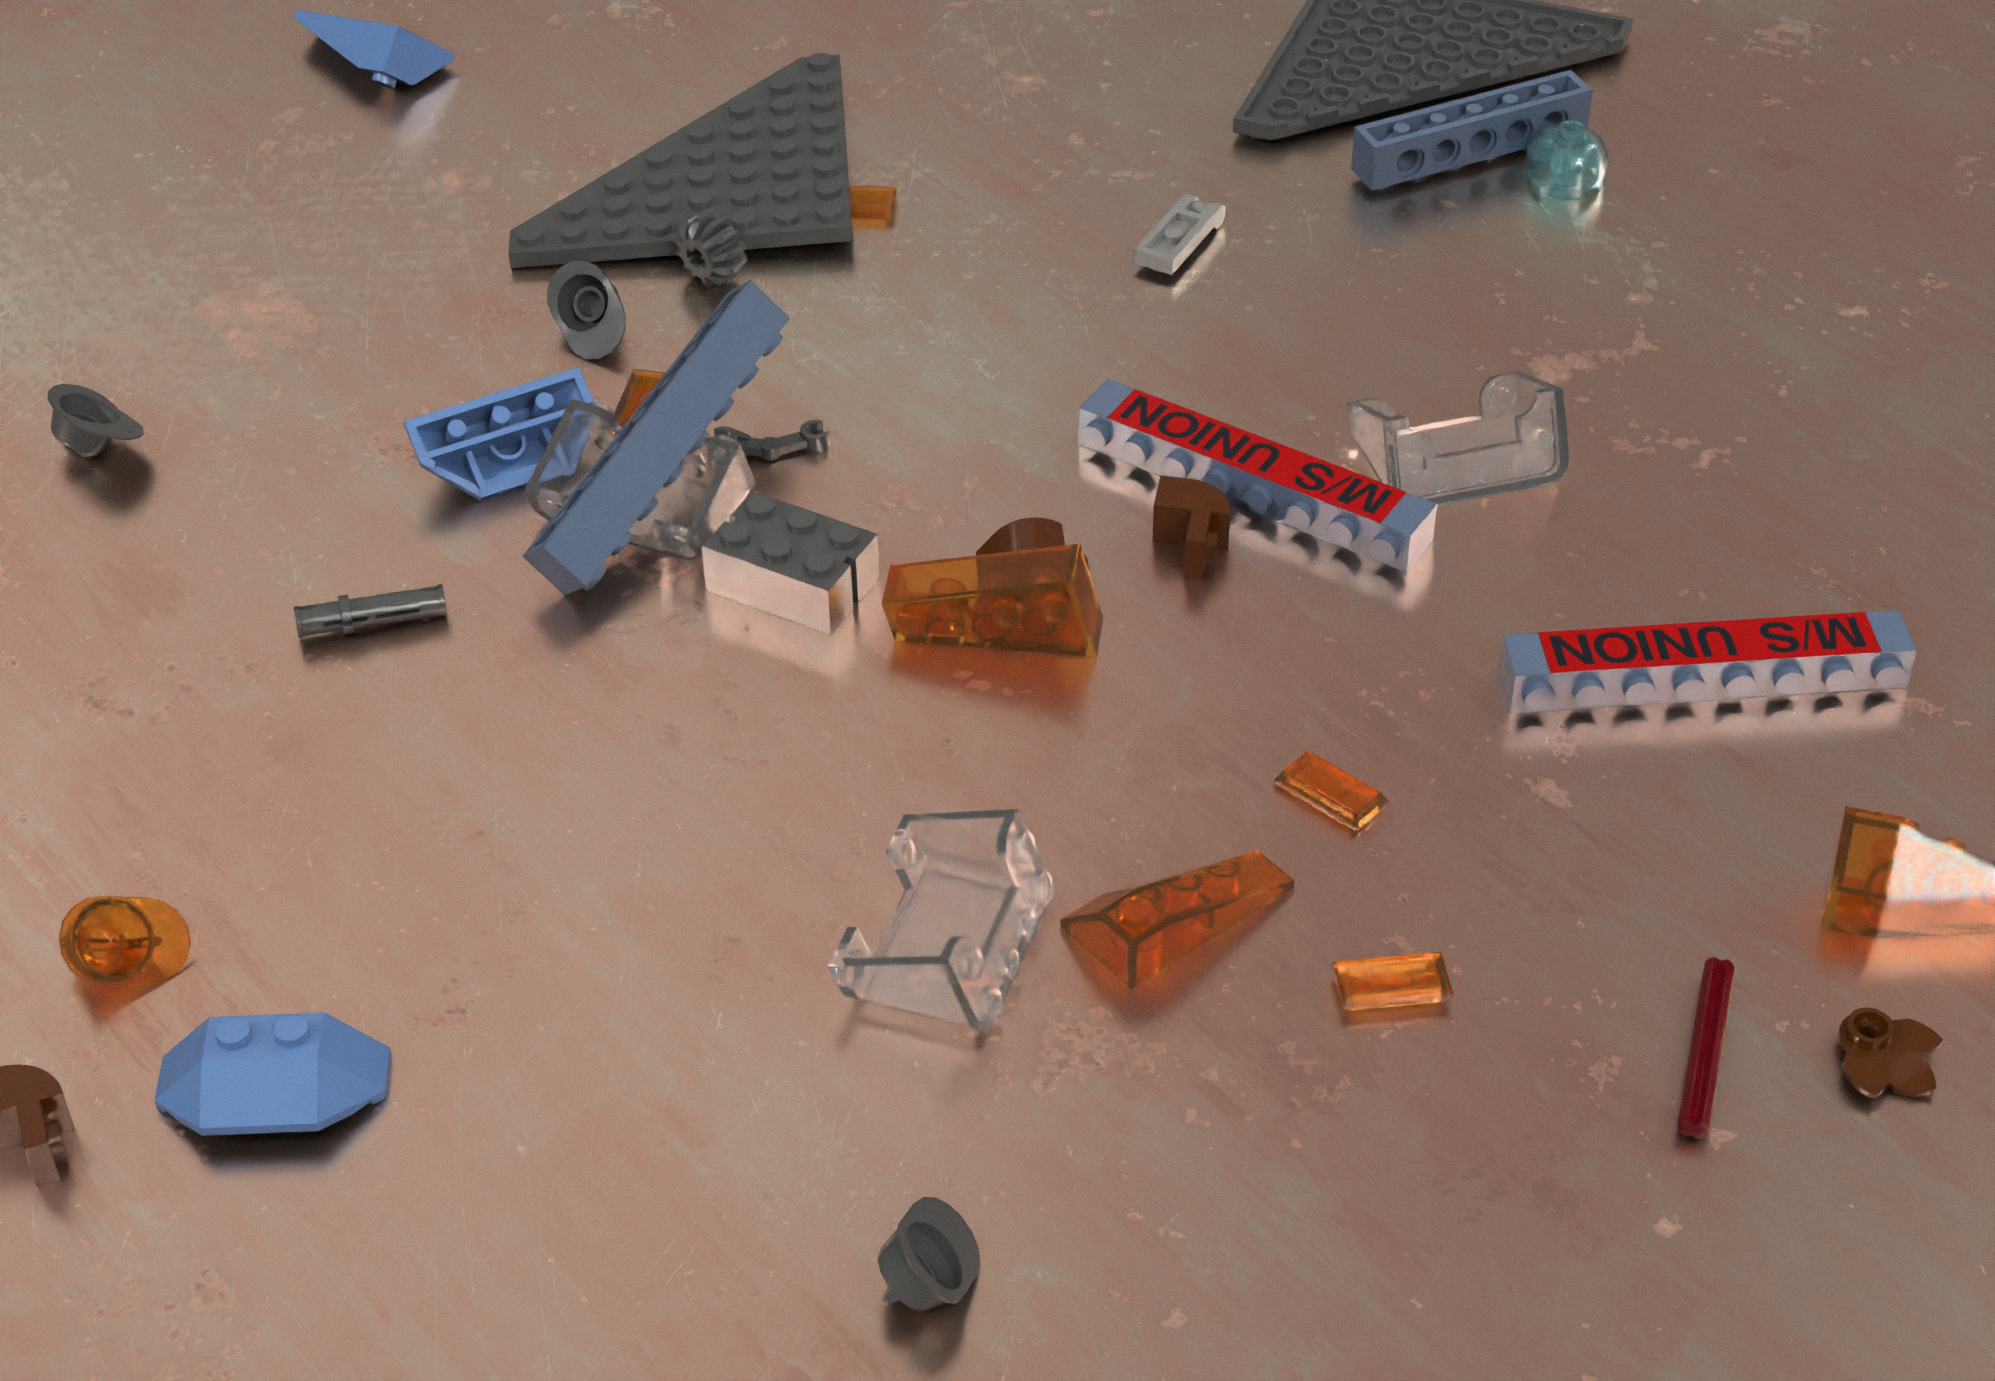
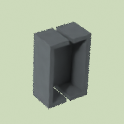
(791, 562)

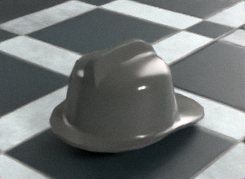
(586, 309)
(88, 420)
(929, 1257)

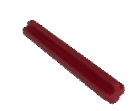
(1706, 1048)

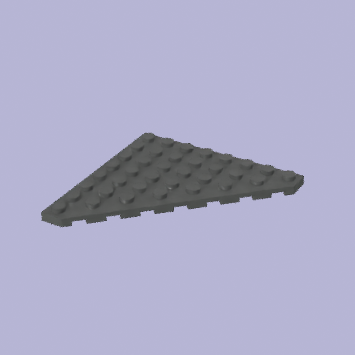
(1390, 54)
(760, 159)

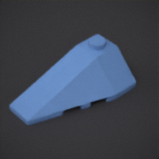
(378, 48)

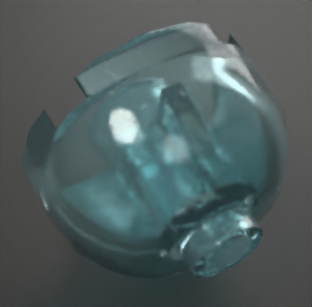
(1567, 161)

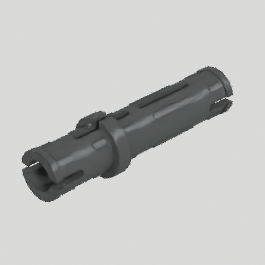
(367, 611)

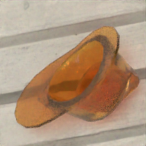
(124, 940)

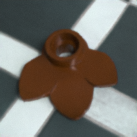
(1887, 1053)

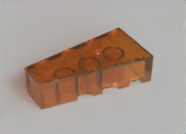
(998, 601)

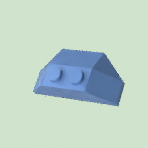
(497, 438)
(271, 1074)

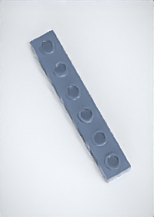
(1466, 129)

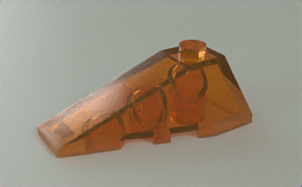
(1904, 883)
(1164, 919)

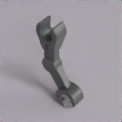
(810, 438)

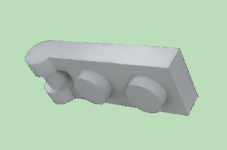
(1178, 234)

